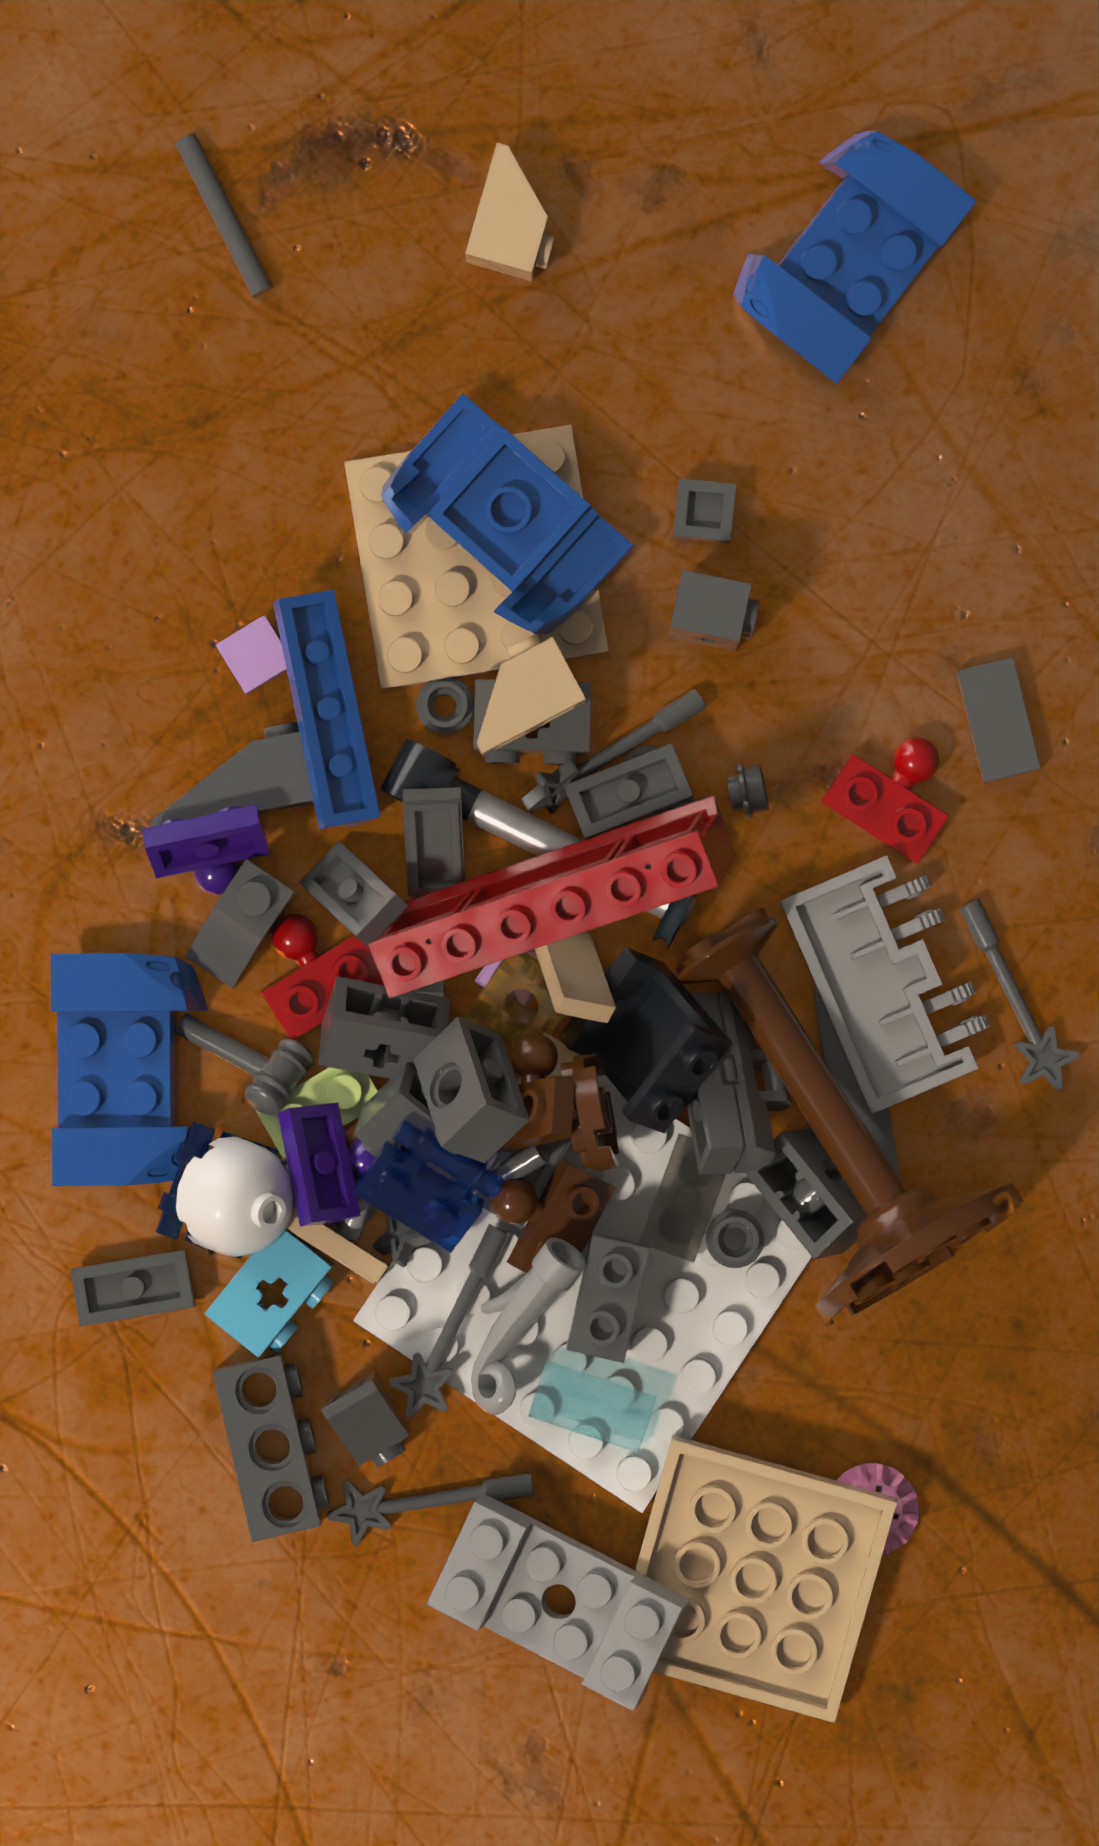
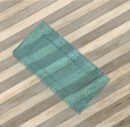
(592, 1406)

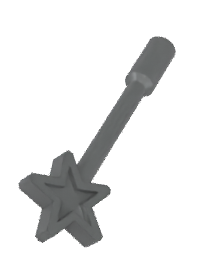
(551, 785)
(1041, 1050)
(402, 1239)
(426, 1377)
(369, 1510)

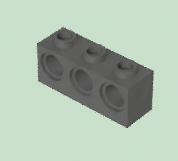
(254, 1472)

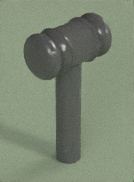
(273, 1076)

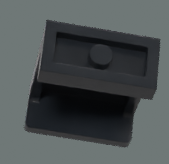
(655, 1042)

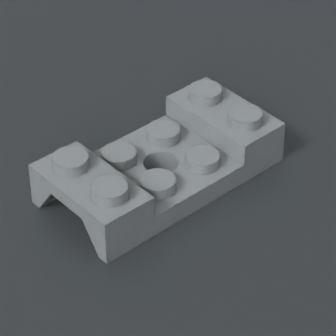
(501, 1583)

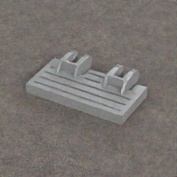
(876, 986)

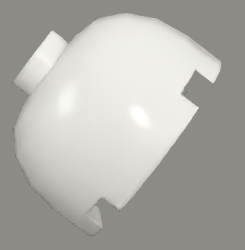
(235, 1198)

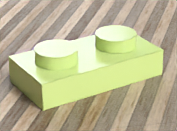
(332, 1085)

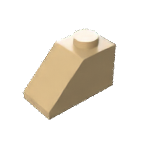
(509, 222)
(528, 693)

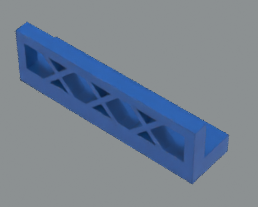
(326, 709)

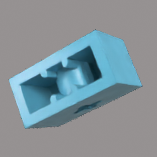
(240, 1307)

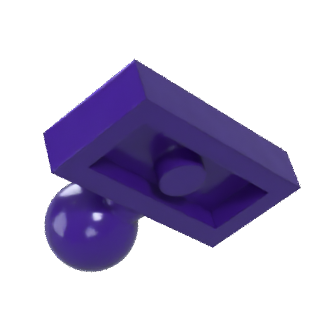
(207, 845)
(322, 1163)

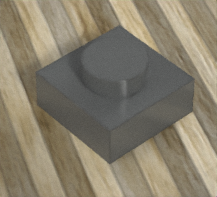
(704, 510)

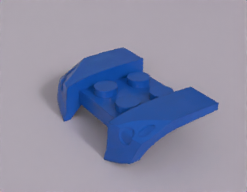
(854, 252)
(506, 516)
(118, 1066)

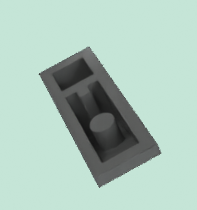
(262, 773)

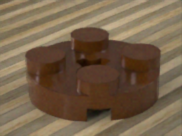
(595, 1127)

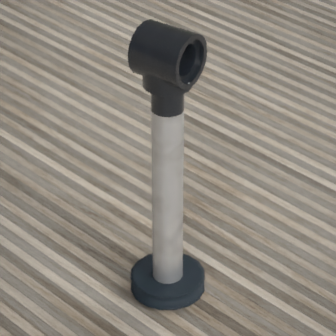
(424, 769)

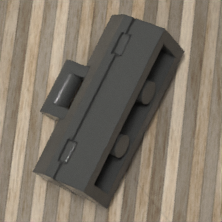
(727, 1110)

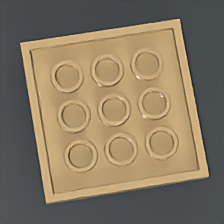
(434, 599)
(771, 1572)

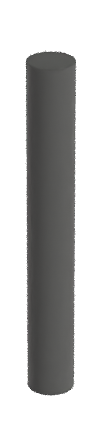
(223, 215)

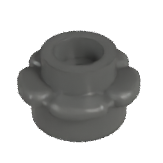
(748, 790)

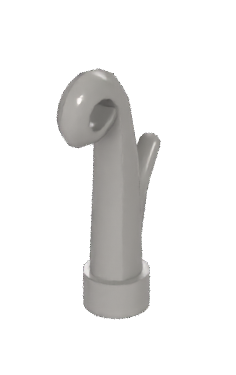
(553, 1270)

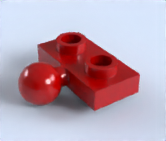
(887, 804)
(304, 993)

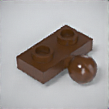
(546, 1099)
(564, 1211)

